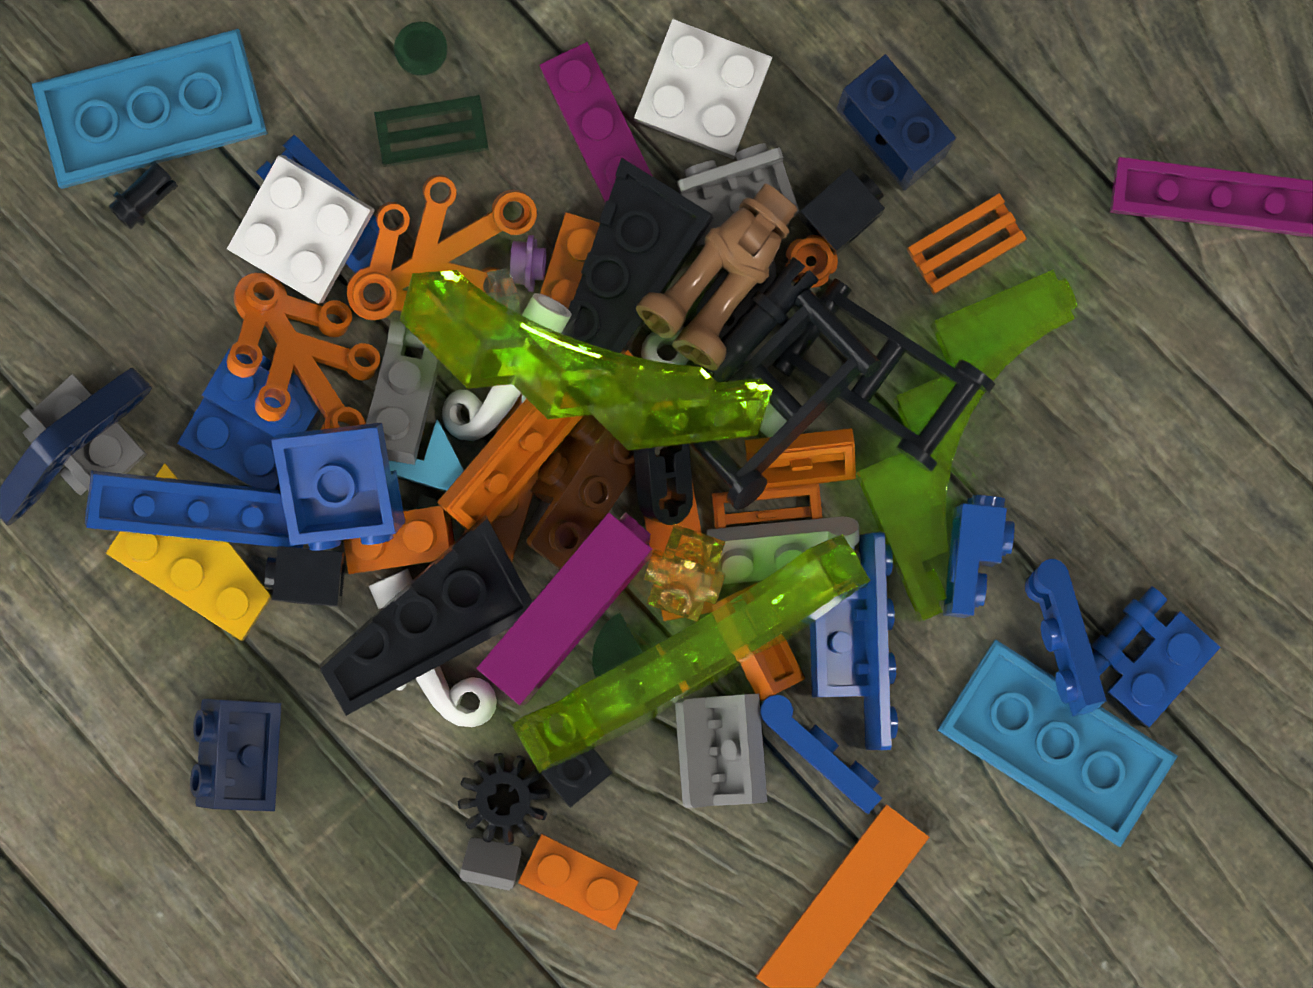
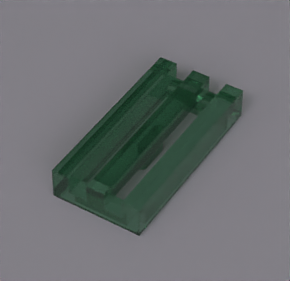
(438, 151)

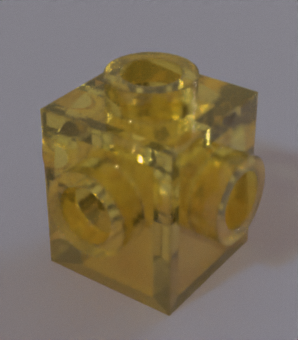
(684, 583)

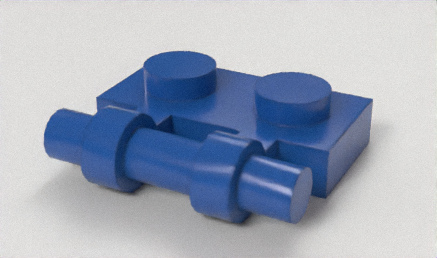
(1162, 667)

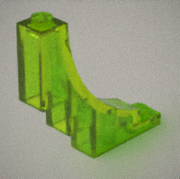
(563, 377)
(912, 501)
(693, 657)

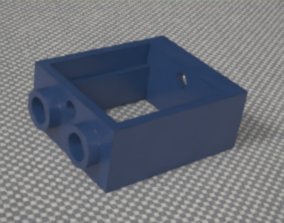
(890, 106)

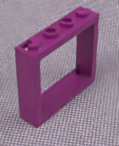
(568, 607)

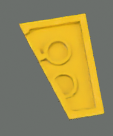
(198, 573)

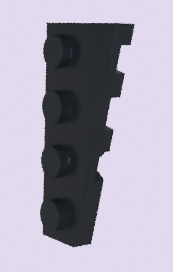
(636, 251)
(439, 615)

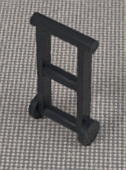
(915, 447)
(748, 482)

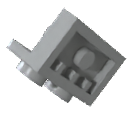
(109, 452)

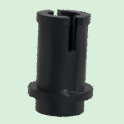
(142, 196)

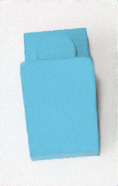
(439, 466)

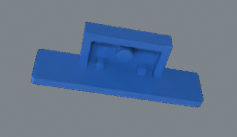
(852, 646)

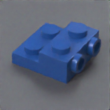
(233, 434)
(338, 486)
(977, 539)

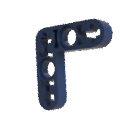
(64, 438)

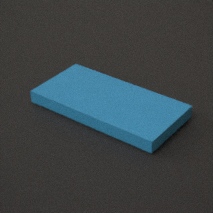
(149, 108)
(1081, 763)

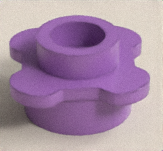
(527, 263)

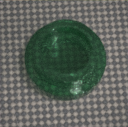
(421, 48)

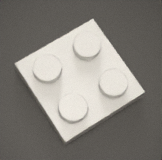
(703, 89)
(300, 229)

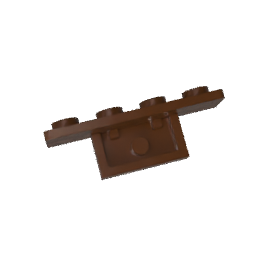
(580, 487)

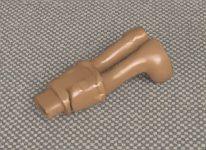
(745, 250)

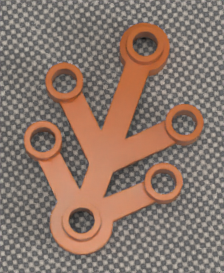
(428, 253)
(296, 350)

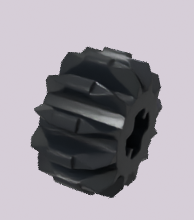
(517, 810)

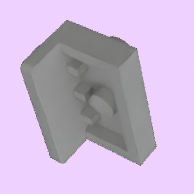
(725, 187)
(721, 751)

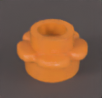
(818, 248)

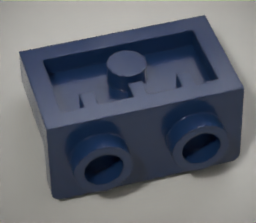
(236, 755)

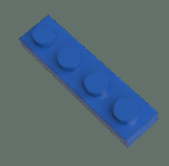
(186, 509)

